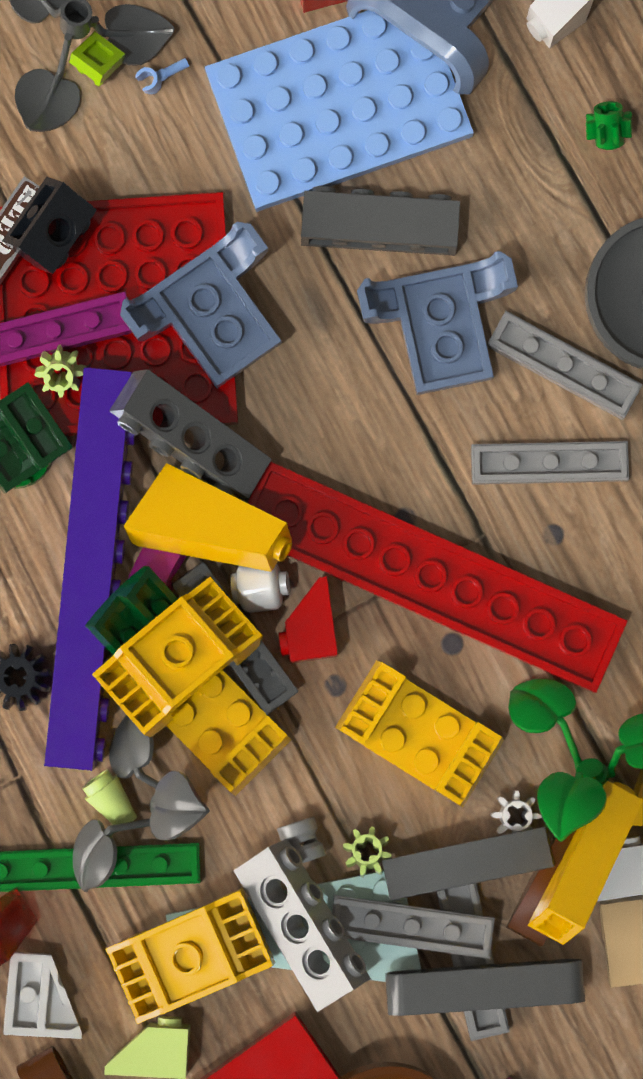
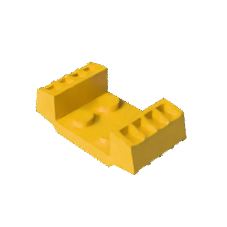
(177, 656)
(227, 732)
(419, 733)
(190, 956)

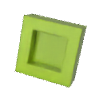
(97, 58)

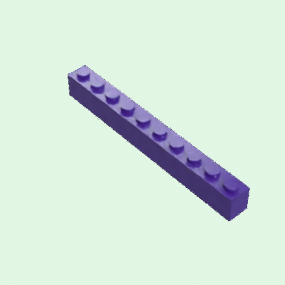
(89, 573)

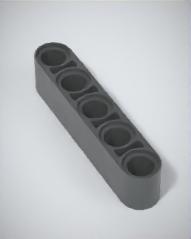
(485, 987)

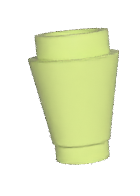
(109, 798)

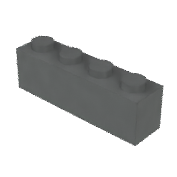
(380, 222)

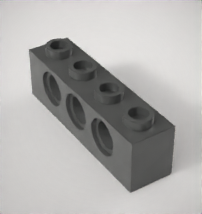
(242, 460)

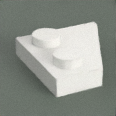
(37, 999)

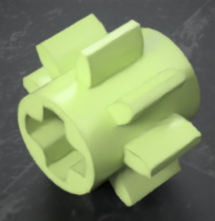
(55, 362)
(360, 842)

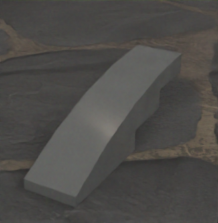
(258, 671)
(468, 863)

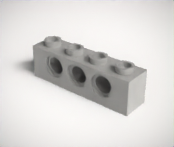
(283, 918)

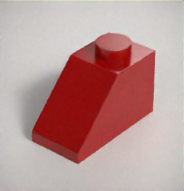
(310, 627)

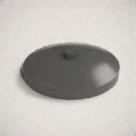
(616, 293)

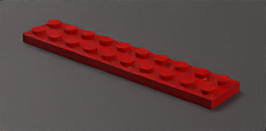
(441, 579)

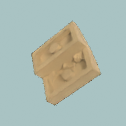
(623, 940)

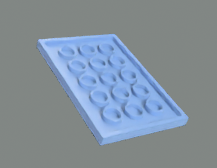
(334, 106)

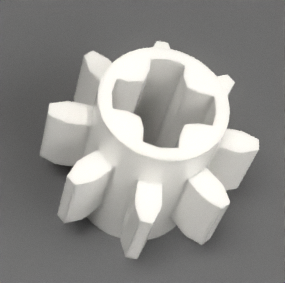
(504, 815)

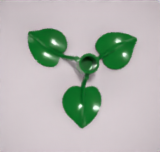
(565, 799)

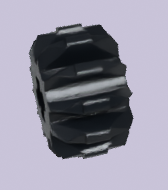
(32, 679)

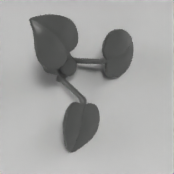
(50, 101)
(173, 808)

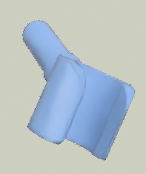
(160, 75)

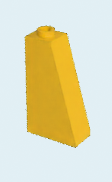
(206, 523)
(586, 867)

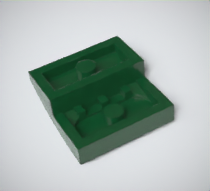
(27, 437)
(130, 609)

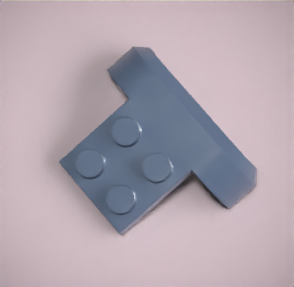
(441, 29)
(210, 307)
(442, 319)

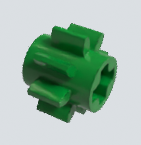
(609, 125)

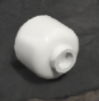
(259, 589)

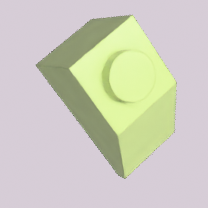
(156, 1051)

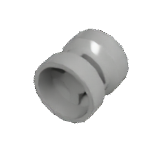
(304, 832)

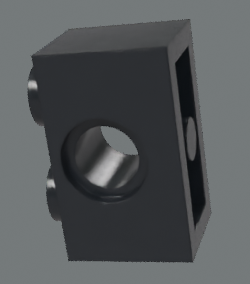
(30, 231)

